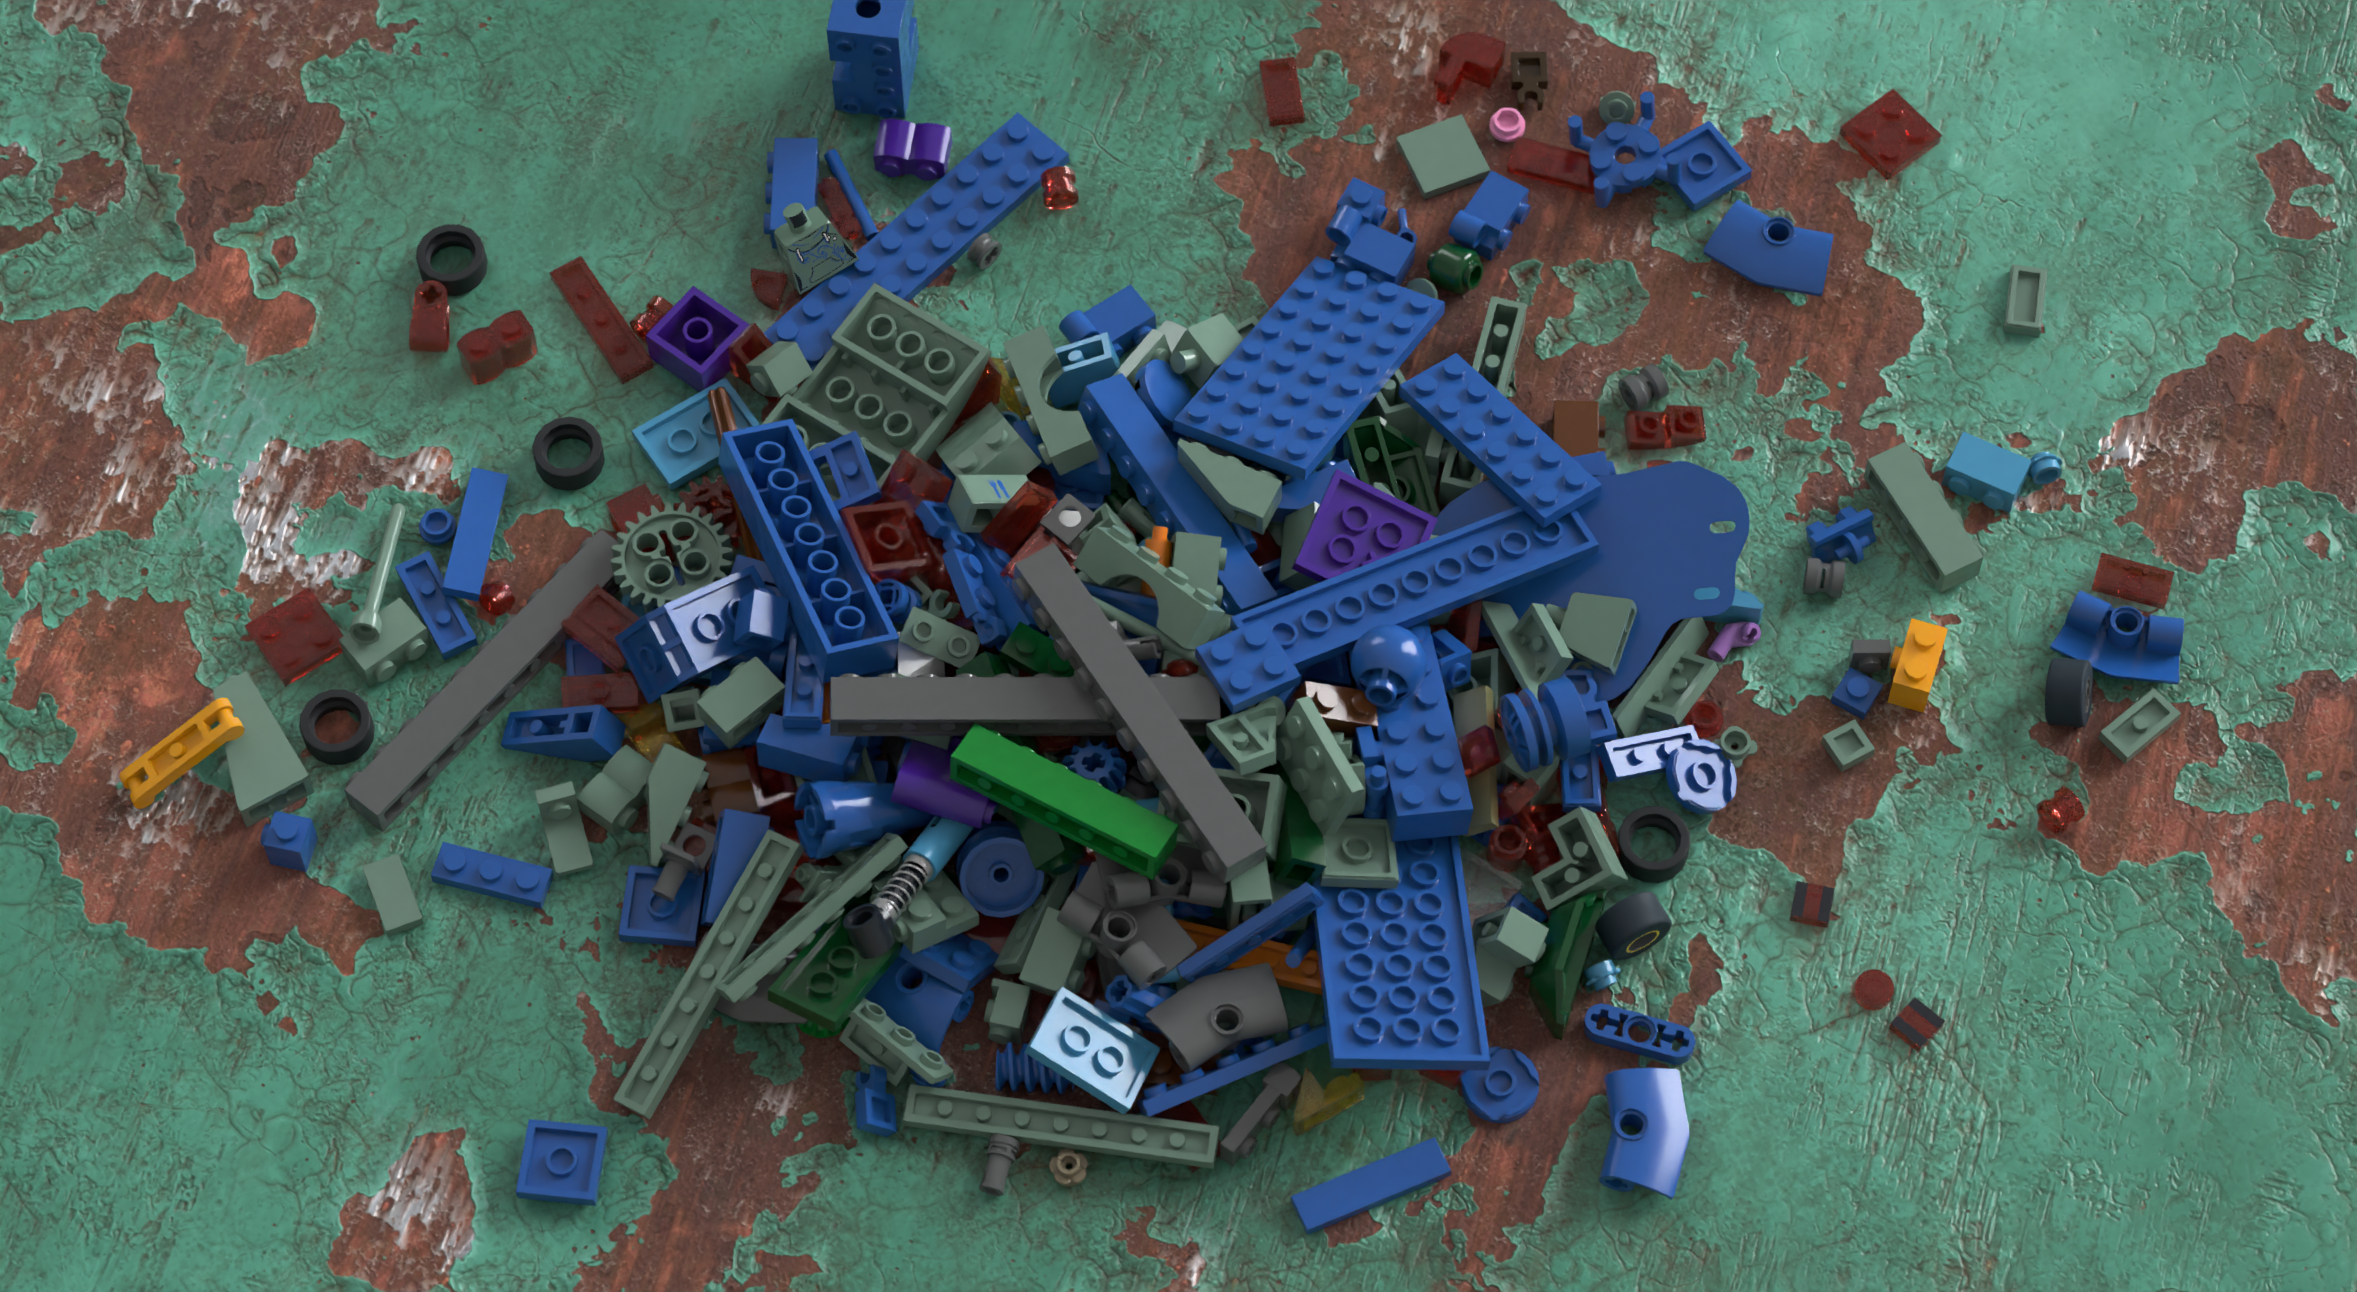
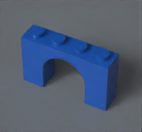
(813, 751)

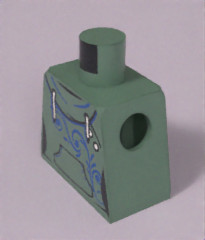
(810, 247)

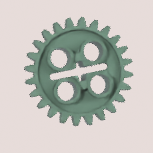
(638, 569)

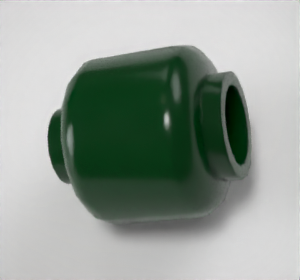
(1455, 268)

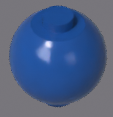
(1388, 664)

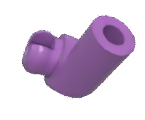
(1733, 636)

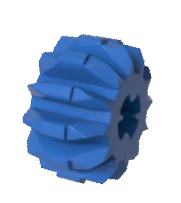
(1098, 764)

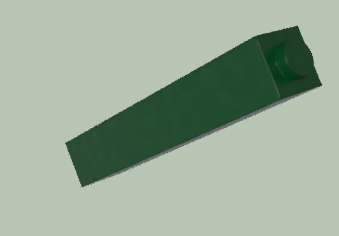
(1301, 843)
(1046, 847)

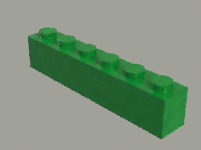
(1064, 801)

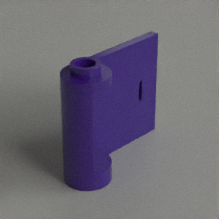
(927, 786)

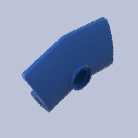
(1747, 248)
(2141, 655)
(922, 1010)
(1655, 1106)

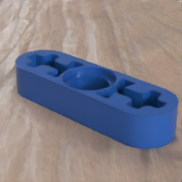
(1668, 1029)

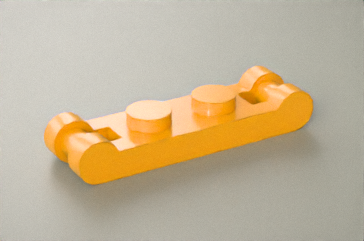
(180, 752)

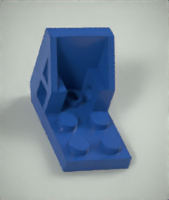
(687, 635)

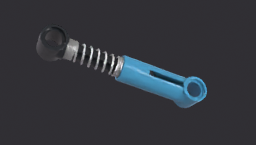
(872, 923)

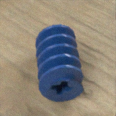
(1024, 1068)

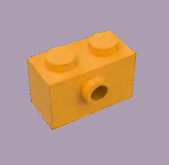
(1916, 665)

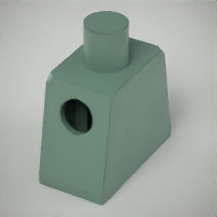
(1205, 348)
(1595, 628)

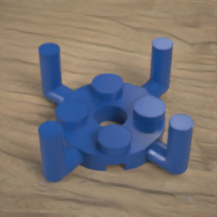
(1625, 138)

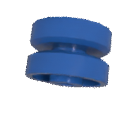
(1003, 890)

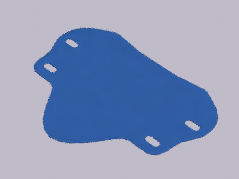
(1650, 551)

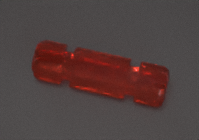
(839, 208)

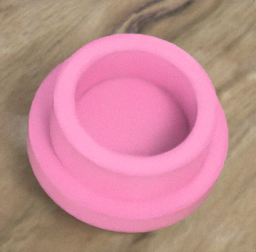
(1507, 124)

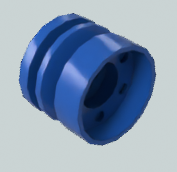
(1545, 724)

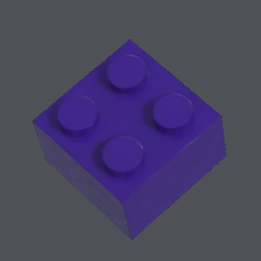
(695, 339)

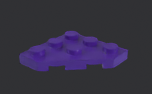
(1357, 528)

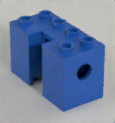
(873, 54)

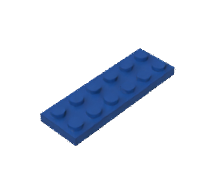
(1500, 440)

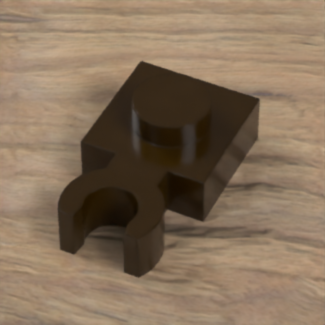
(1529, 76)

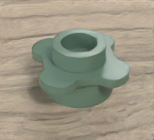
(1736, 736)

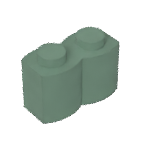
(617, 791)

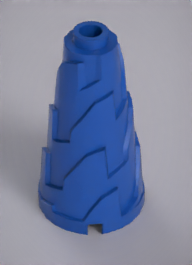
(850, 815)

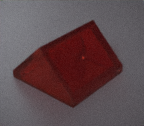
(888, 540)

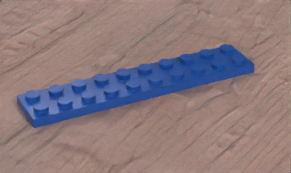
(927, 233)
(1420, 582)

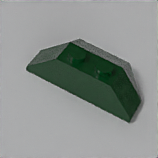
(1391, 458)
(1561, 967)

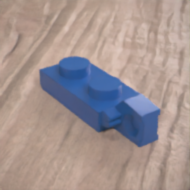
(974, 596)

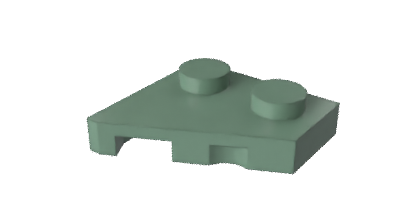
(1247, 738)

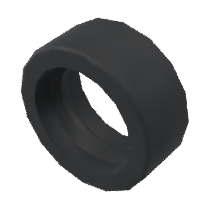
(444, 237)
(564, 429)
(337, 701)
(1653, 817)

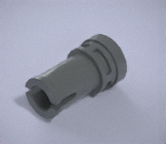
(1000, 1156)

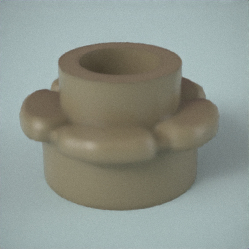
(1068, 1177)

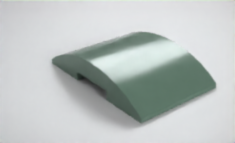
(888, 378)

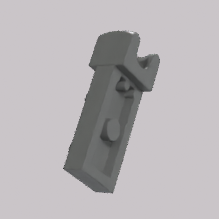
(1279, 1091)

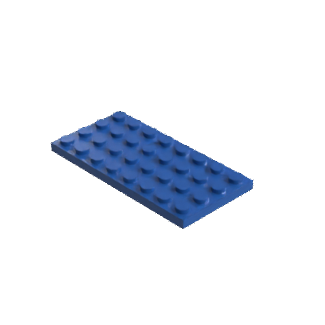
(1309, 368)
(1403, 967)

